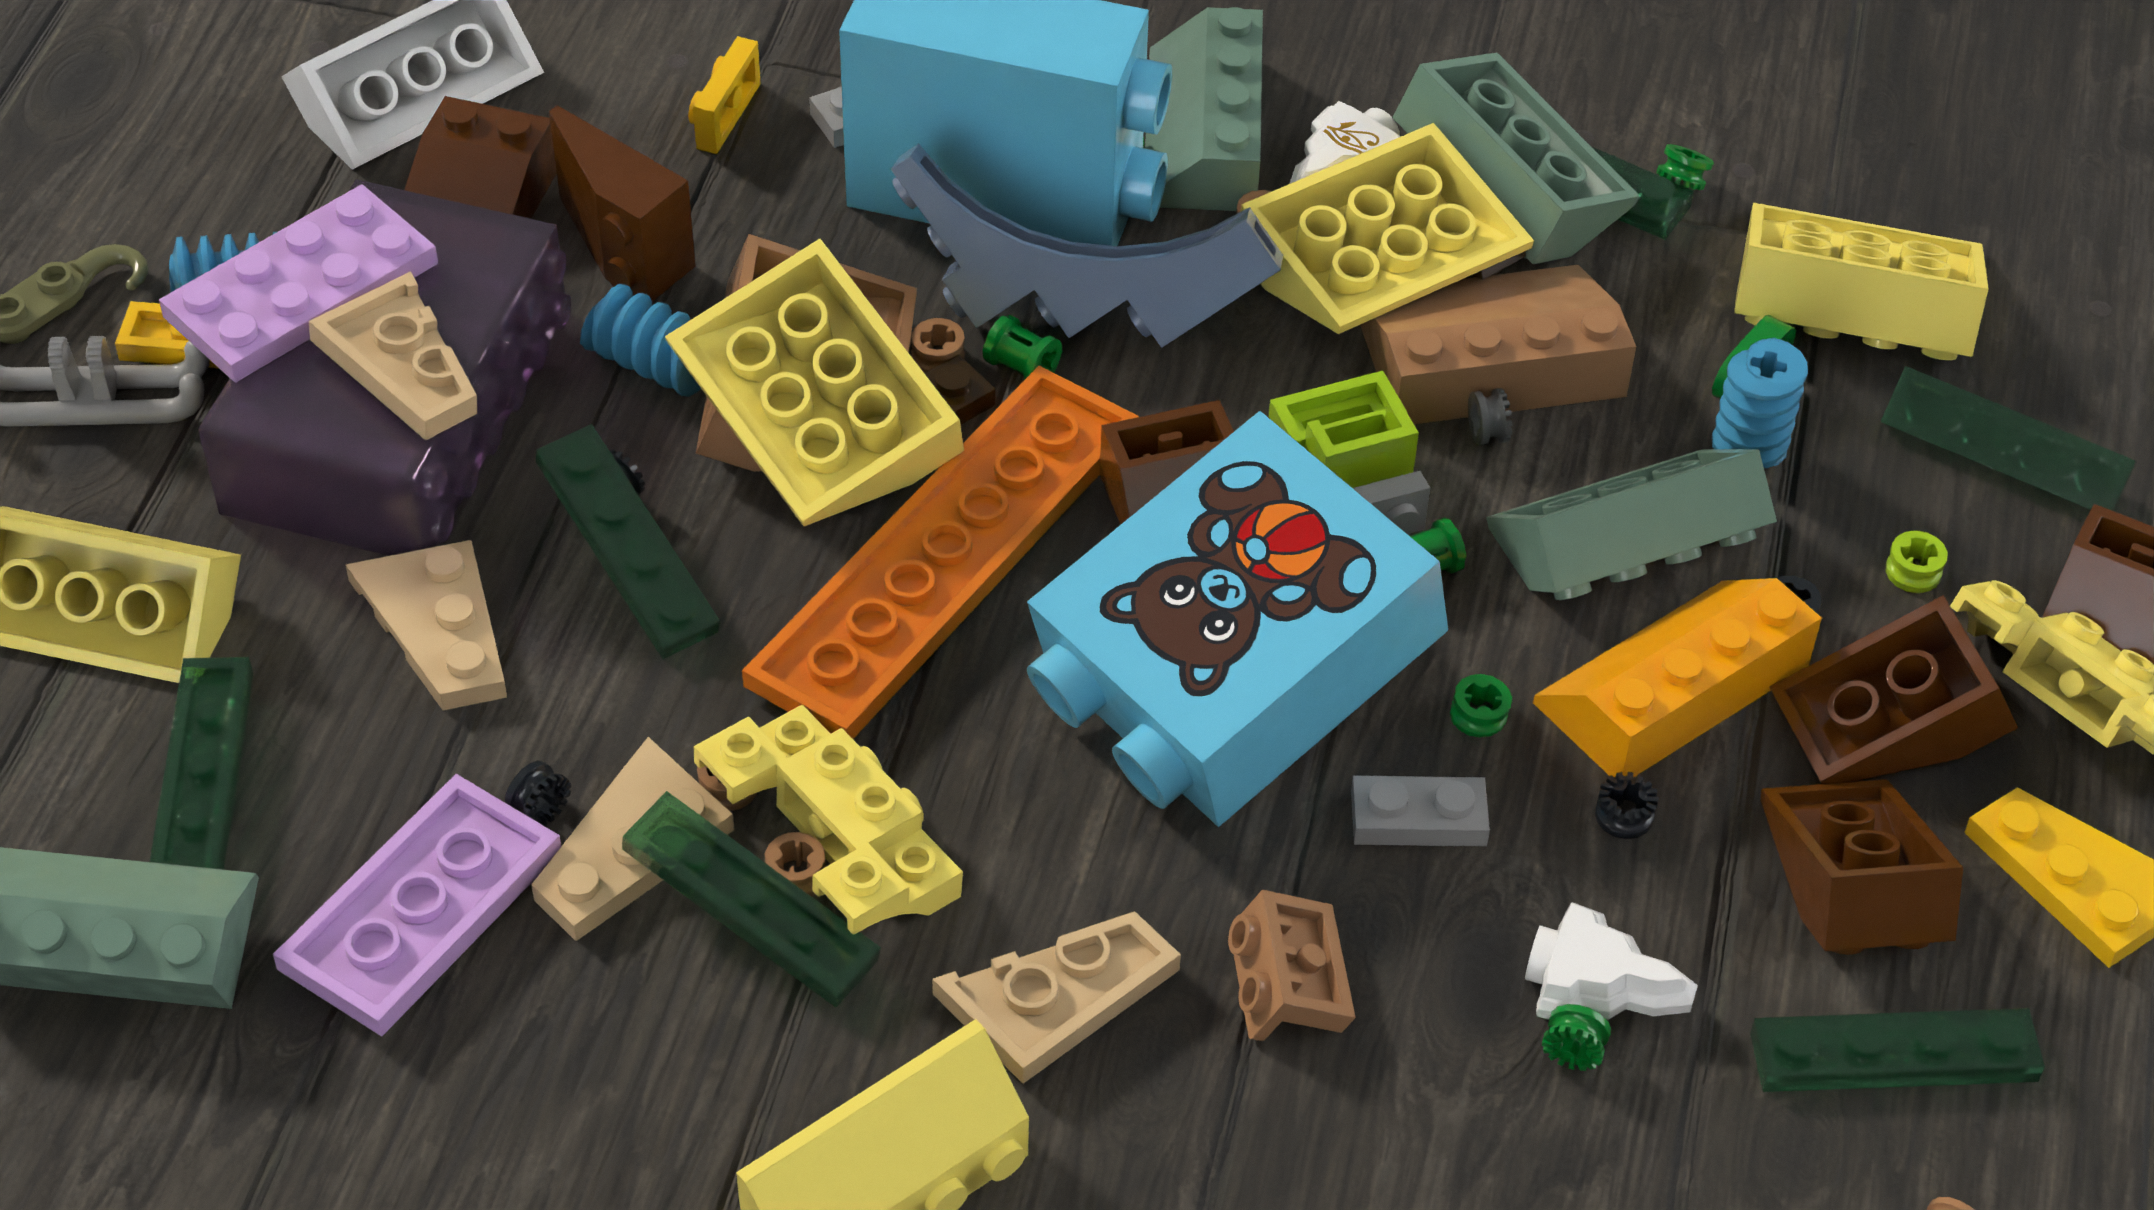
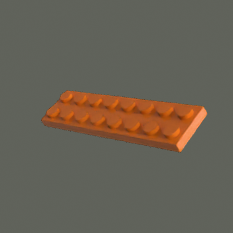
(937, 556)

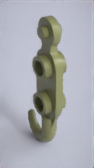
(59, 288)

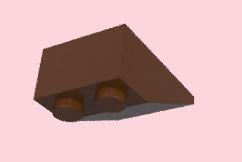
(485, 157)
(623, 206)
(1895, 699)
(1863, 866)

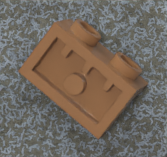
(1290, 965)

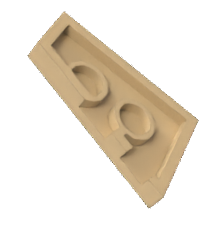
(398, 356)
(438, 618)
(591, 872)
(1060, 995)

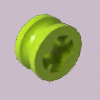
(1919, 546)

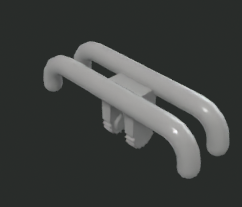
(89, 391)

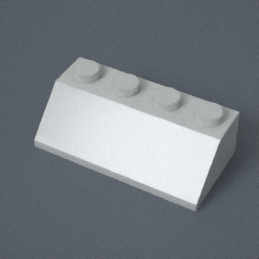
(395, 76)

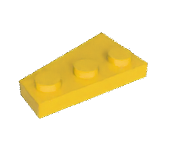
(2073, 870)

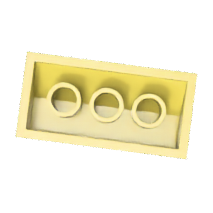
(110, 594)
(904, 1142)

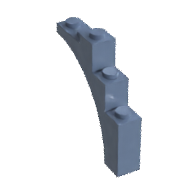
(1076, 283)

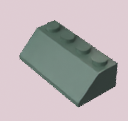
(1212, 109)
(1520, 150)
(1636, 520)
(123, 927)

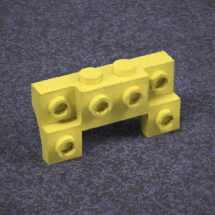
(2067, 664)
(848, 803)

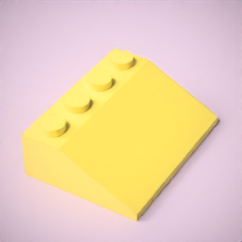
(1384, 230)
(1863, 281)
(818, 387)

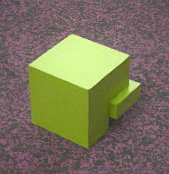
(1352, 428)

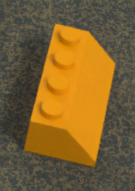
(1683, 673)

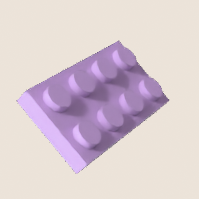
(267, 295)
(417, 904)

